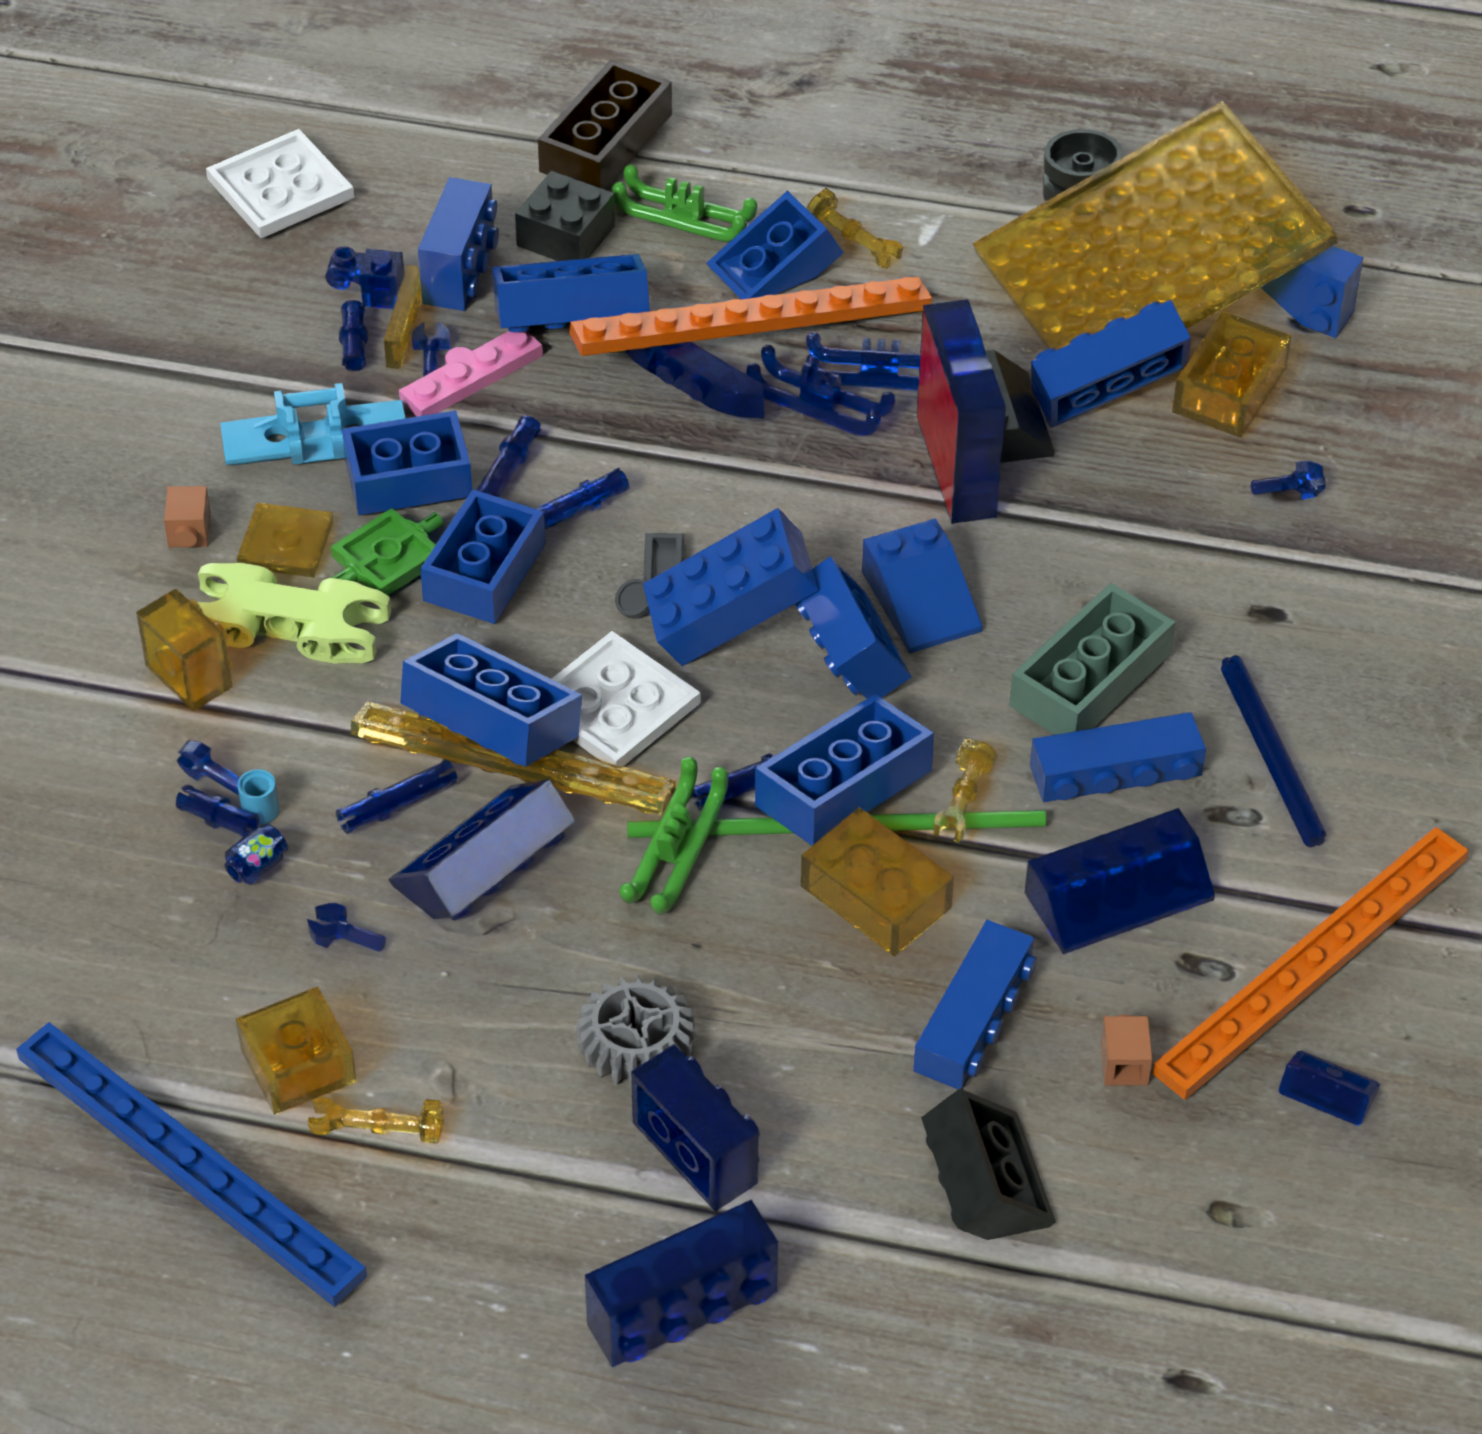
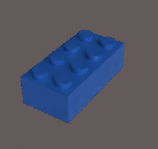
(569, 291)
(1110, 362)
(730, 587)
(491, 699)
(843, 767)

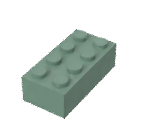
(1092, 662)

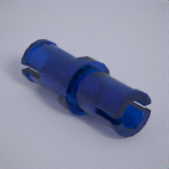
(353, 335)
(216, 811)

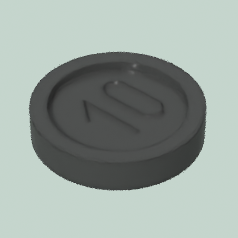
(632, 599)

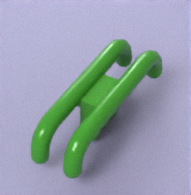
(681, 207)
(677, 838)

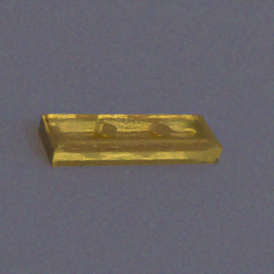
(403, 318)

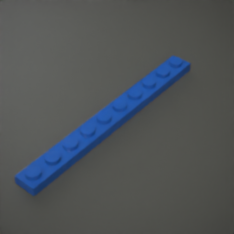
(193, 1164)

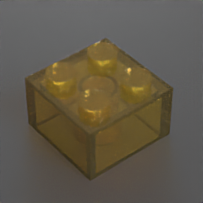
(185, 649)
(296, 1050)

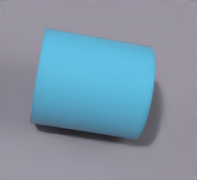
(259, 794)

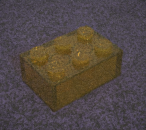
(1231, 374)
(877, 881)

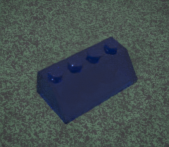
(484, 850)
(1119, 881)

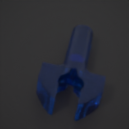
(430, 347)
(1306, 479)
(197, 761)
(340, 928)

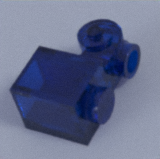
(376, 272)

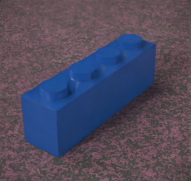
(1117, 757)
(974, 1005)

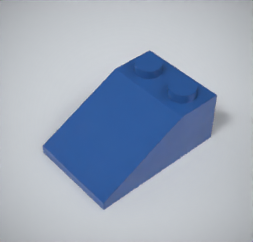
(776, 251)
(1320, 290)
(920, 585)

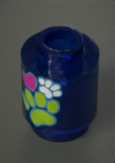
(255, 854)

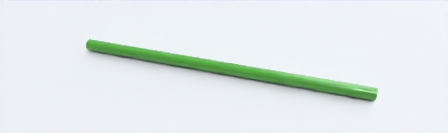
(894, 822)

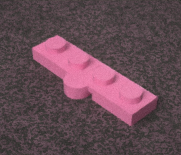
(469, 372)

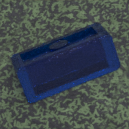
(1328, 1087)

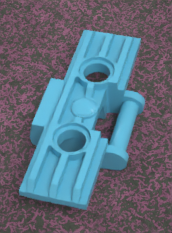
(305, 442)

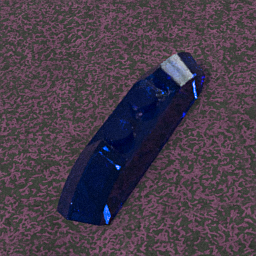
(704, 379)

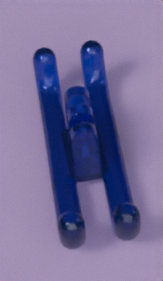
(877, 366)
(818, 397)

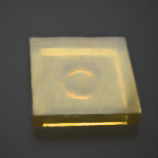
(286, 539)

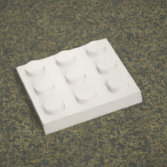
(280, 183)
(624, 699)

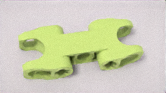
(315, 619)

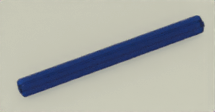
(1273, 751)

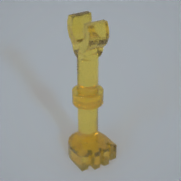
(823, 208)
(975, 760)
(427, 1125)

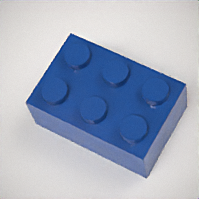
(457, 244)
(407, 462)
(483, 556)
(852, 633)

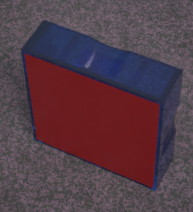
(960, 411)

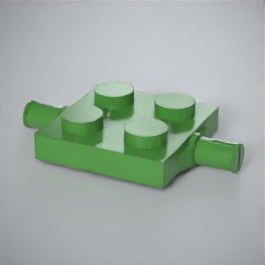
(386, 551)

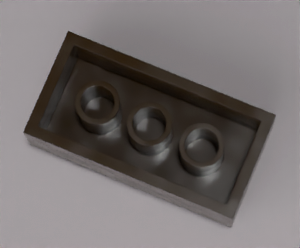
(606, 125)

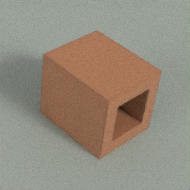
(187, 516)
(1126, 1050)

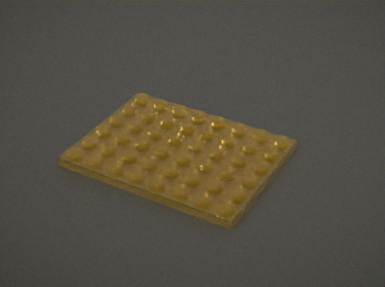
(1176, 221)

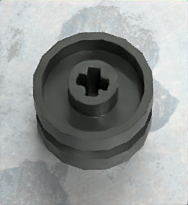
(1076, 156)

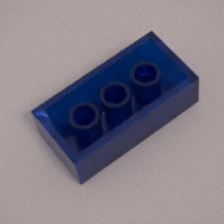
(681, 1283)

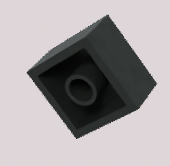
(565, 218)

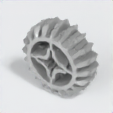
(653, 1012)

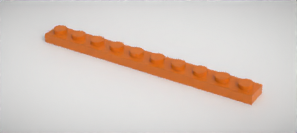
(748, 316)
(1309, 963)

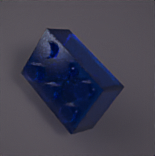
(695, 1127)

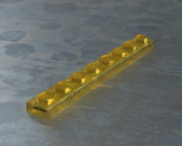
(564, 770)

